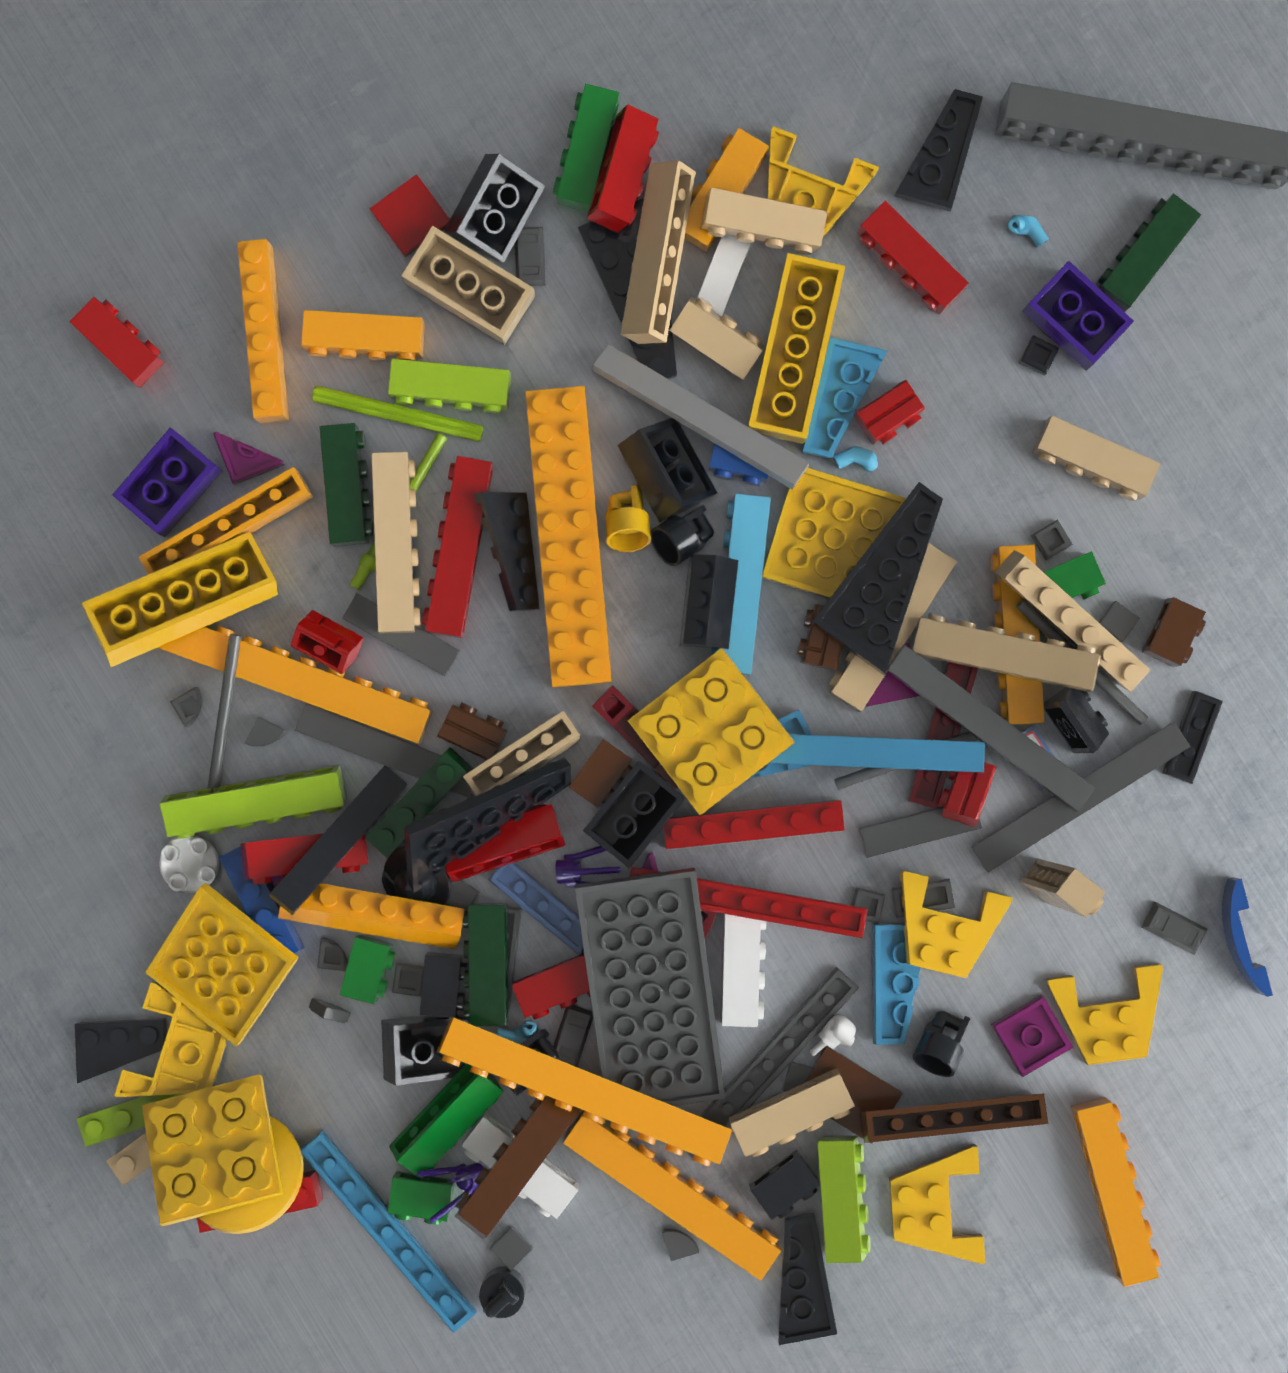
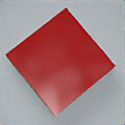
(409, 215)

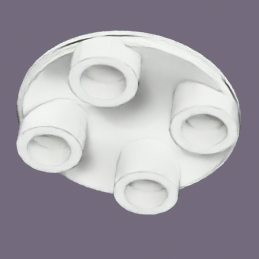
(188, 863)

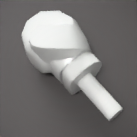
(836, 1031)

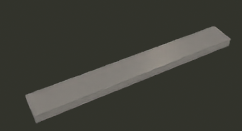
(700, 416)

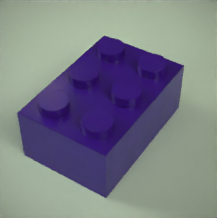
(1077, 316)
(167, 482)

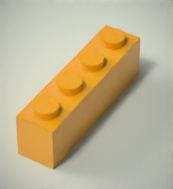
(732, 173)
(362, 335)

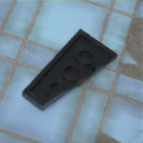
(940, 162)
(512, 547)
(805, 1293)

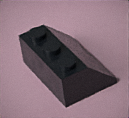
(494, 207)
(667, 468)
(708, 601)
(634, 814)

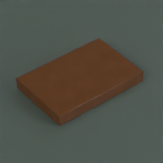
(865, 1088)

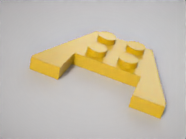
(809, 190)
(942, 939)
(1112, 1028)
(188, 1054)
(923, 1206)

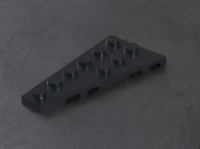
(613, 260)
(875, 595)
(472, 823)

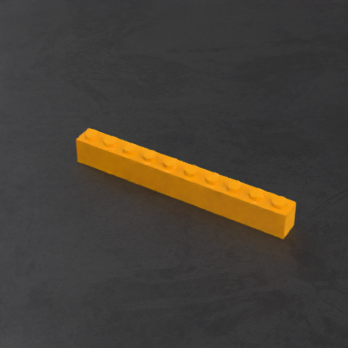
(307, 683)
(583, 1090)

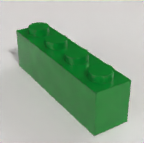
(587, 148)
(445, 1120)

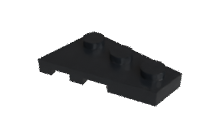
(113, 1044)

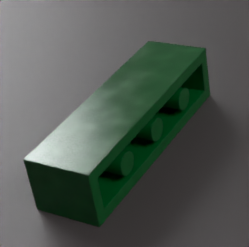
(1149, 251)
(345, 484)
(418, 801)
(487, 964)

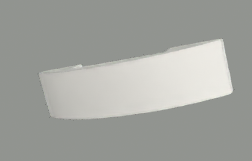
(723, 272)

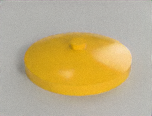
(264, 1212)

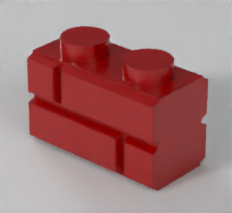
(889, 412)
(327, 641)
(967, 795)

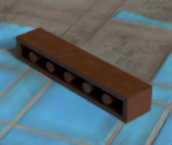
(954, 1118)
(513, 1166)

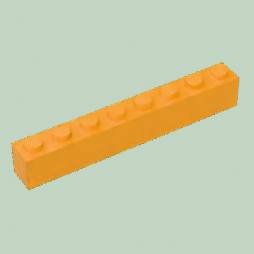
(674, 1195)

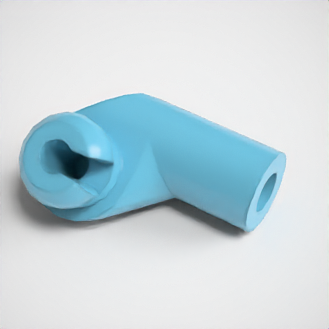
(1028, 226)
(857, 455)
(520, 1034)

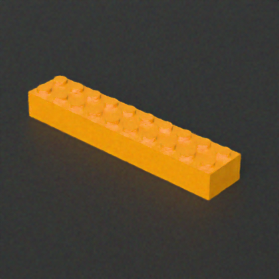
(568, 537)

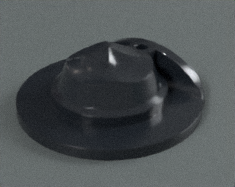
(395, 881)

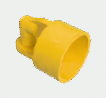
(628, 526)

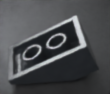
(1076, 720)
(412, 1048)

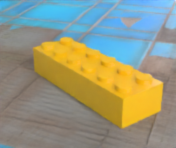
(796, 348)
(180, 599)

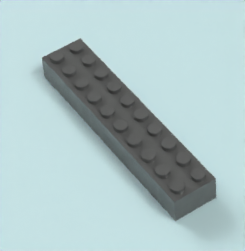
(1144, 135)

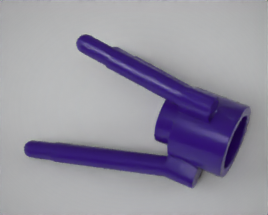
(570, 871)
(464, 1179)

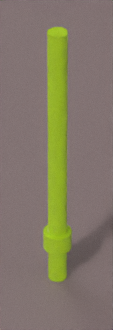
(368, 560)

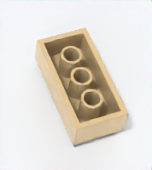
(468, 285)

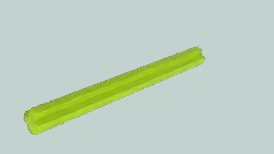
(397, 413)

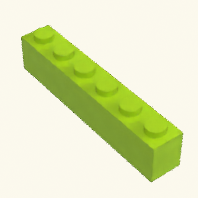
(253, 801)

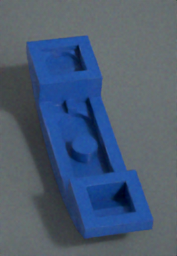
(1233, 901)

